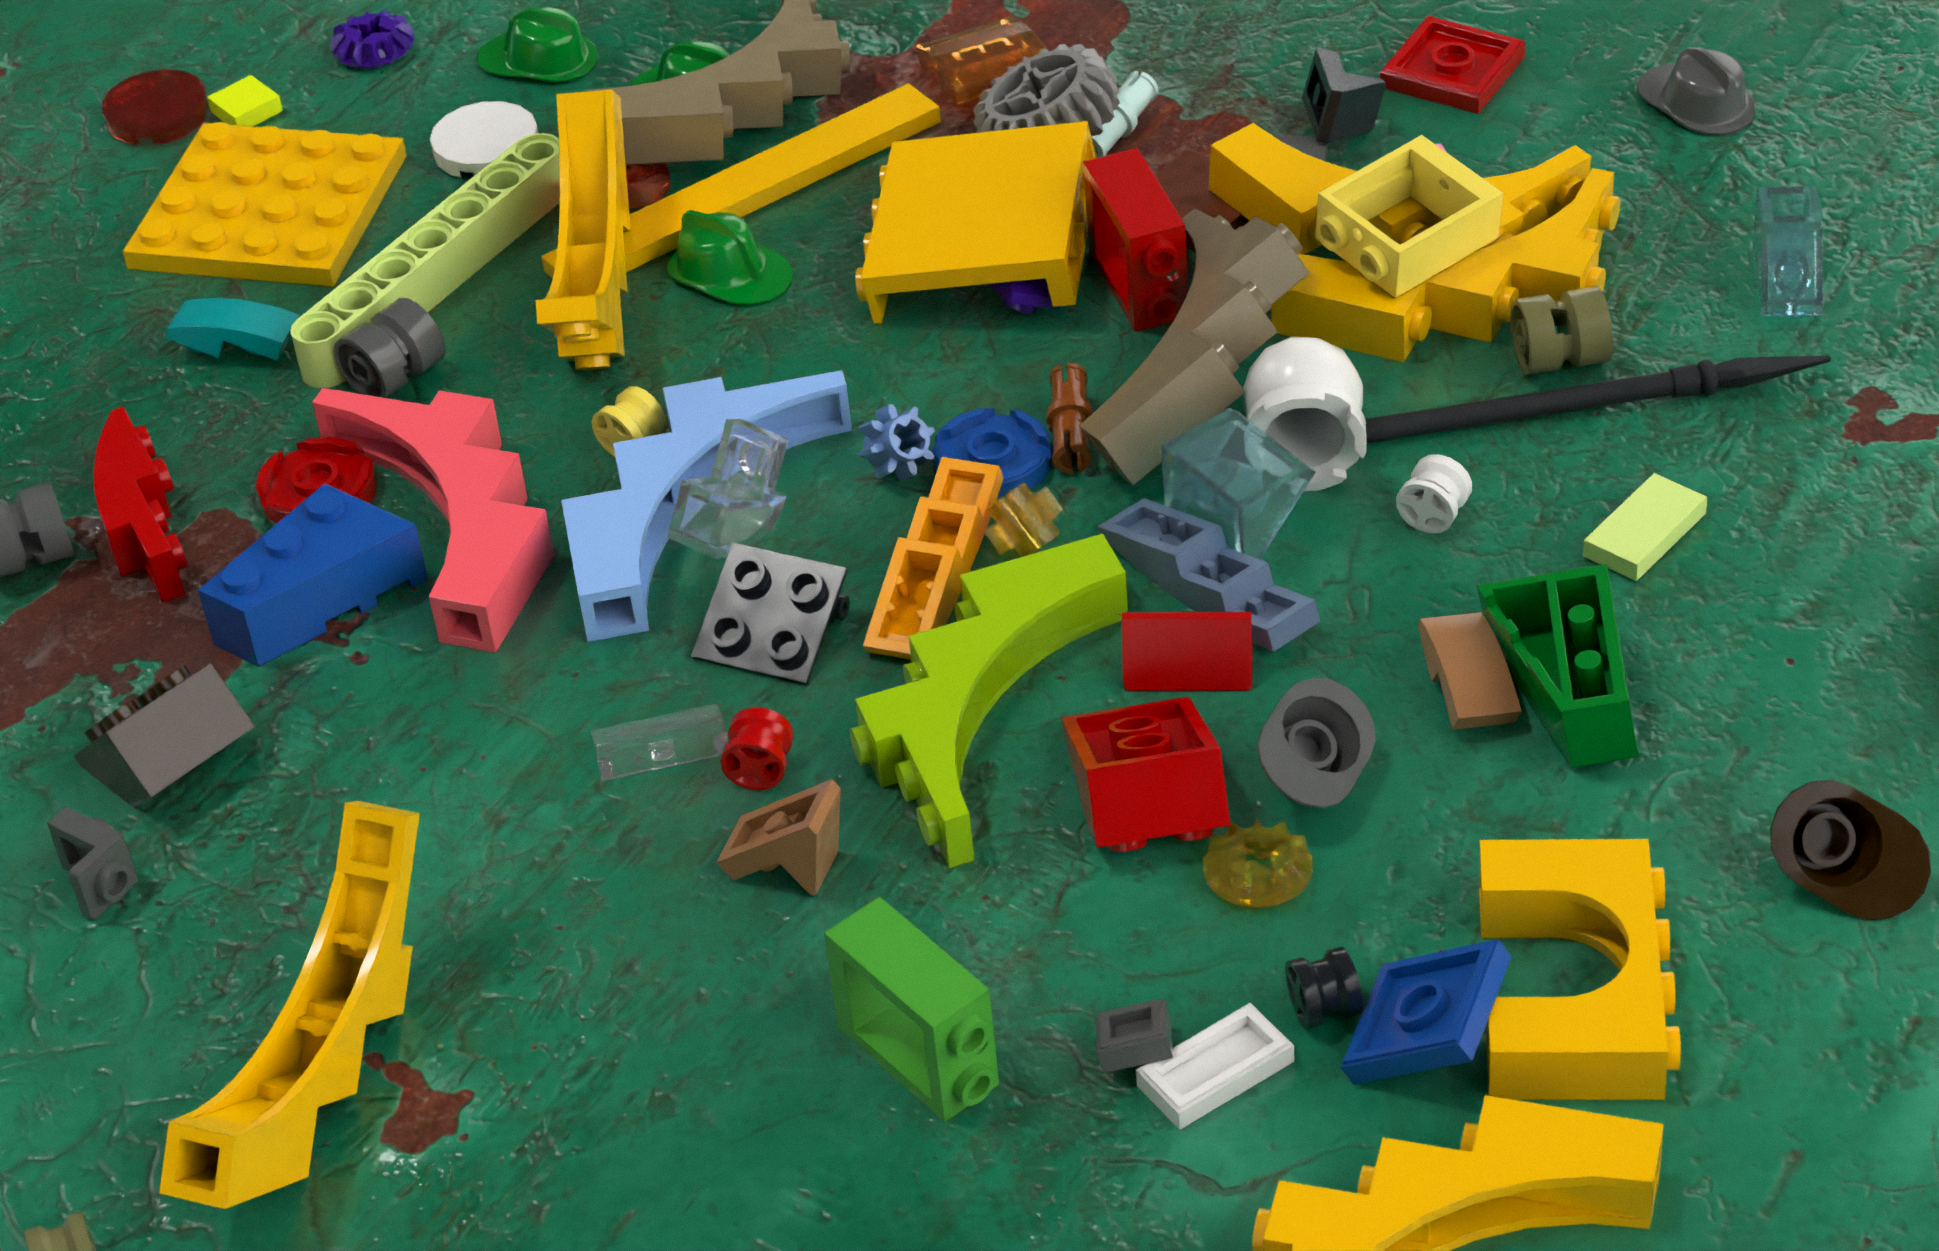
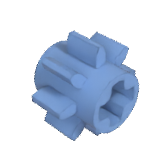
(896, 442)

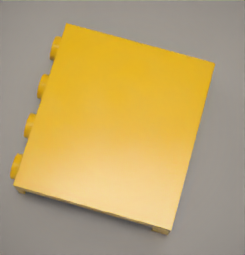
(979, 213)

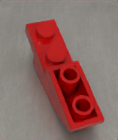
(134, 505)

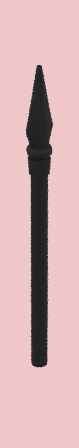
(1678, 382)

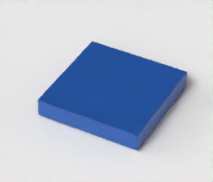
(1426, 1012)

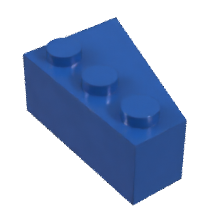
(308, 570)

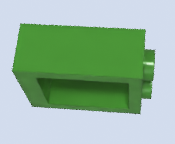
(912, 1008)

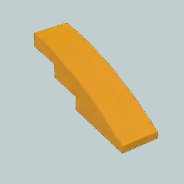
(939, 548)

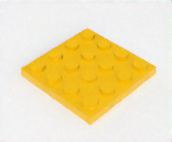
(266, 204)

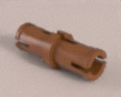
(1065, 415)

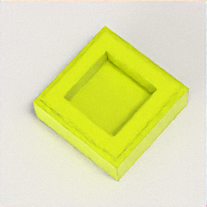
(245, 103)

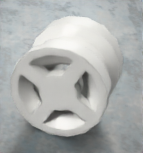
(1434, 494)

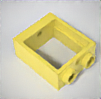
(1418, 170)

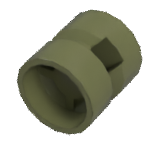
(1581, 324)

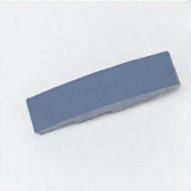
(1199, 570)

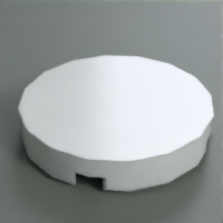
(478, 135)

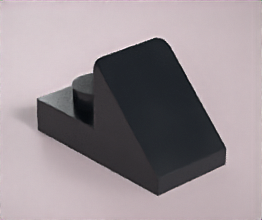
(1338, 101)

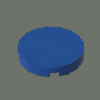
(1012, 442)

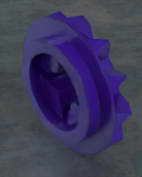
(372, 39)

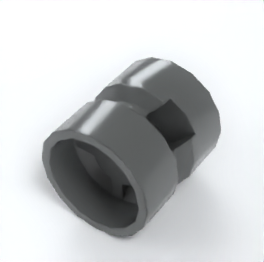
(394, 346)
(32, 530)

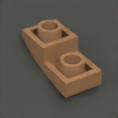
(1471, 670)

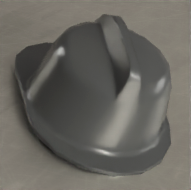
(1700, 91)
(1316, 742)

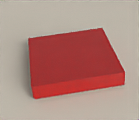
(1453, 64)

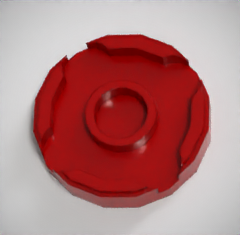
(329, 460)

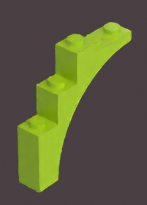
(958, 672)

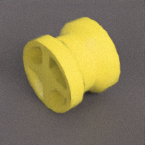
(632, 417)

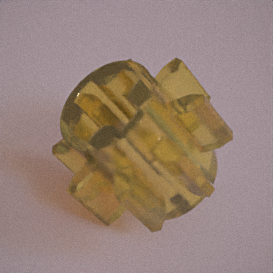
(1023, 520)

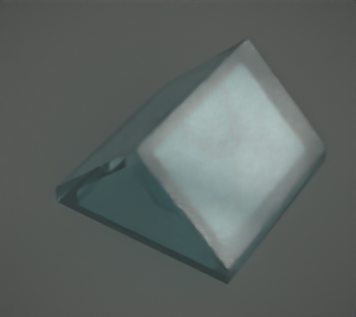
(1235, 479)

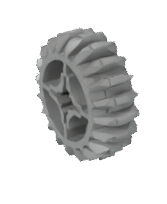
(1050, 90)

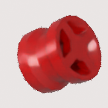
(757, 748)

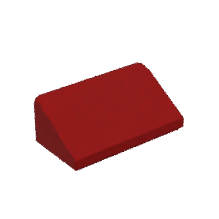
(1187, 651)

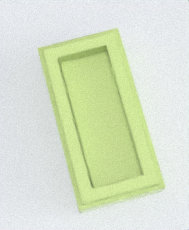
(1645, 526)

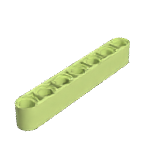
(435, 251)

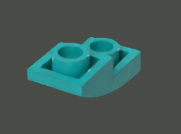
(211, 323)

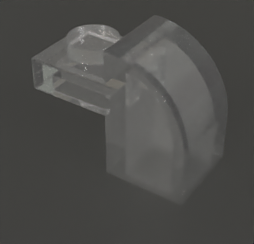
(738, 498)

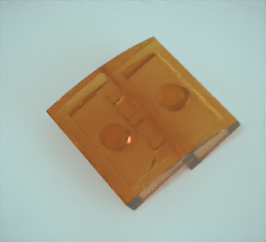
(977, 55)

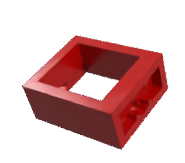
(1135, 238)

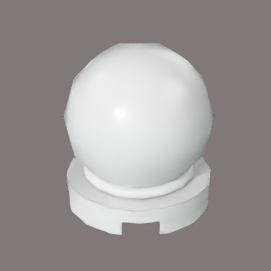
(1310, 404)

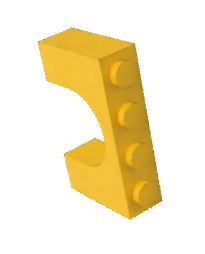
(1593, 1042)

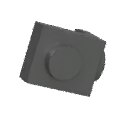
(94, 858)

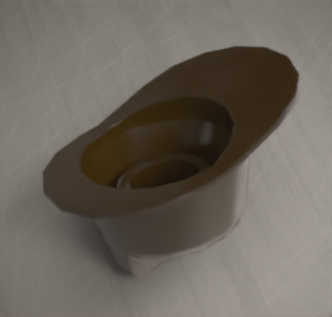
(1850, 850)

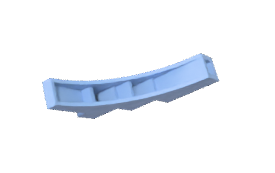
(623, 531)

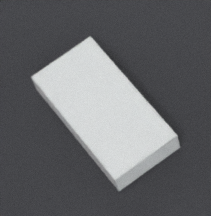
(1215, 1066)

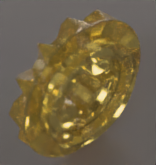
(1249, 882)

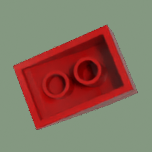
(1147, 773)

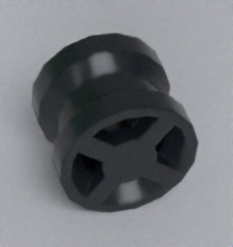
(1324, 987)

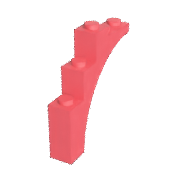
(455, 459)

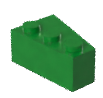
(1567, 659)

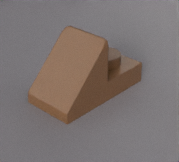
(791, 832)

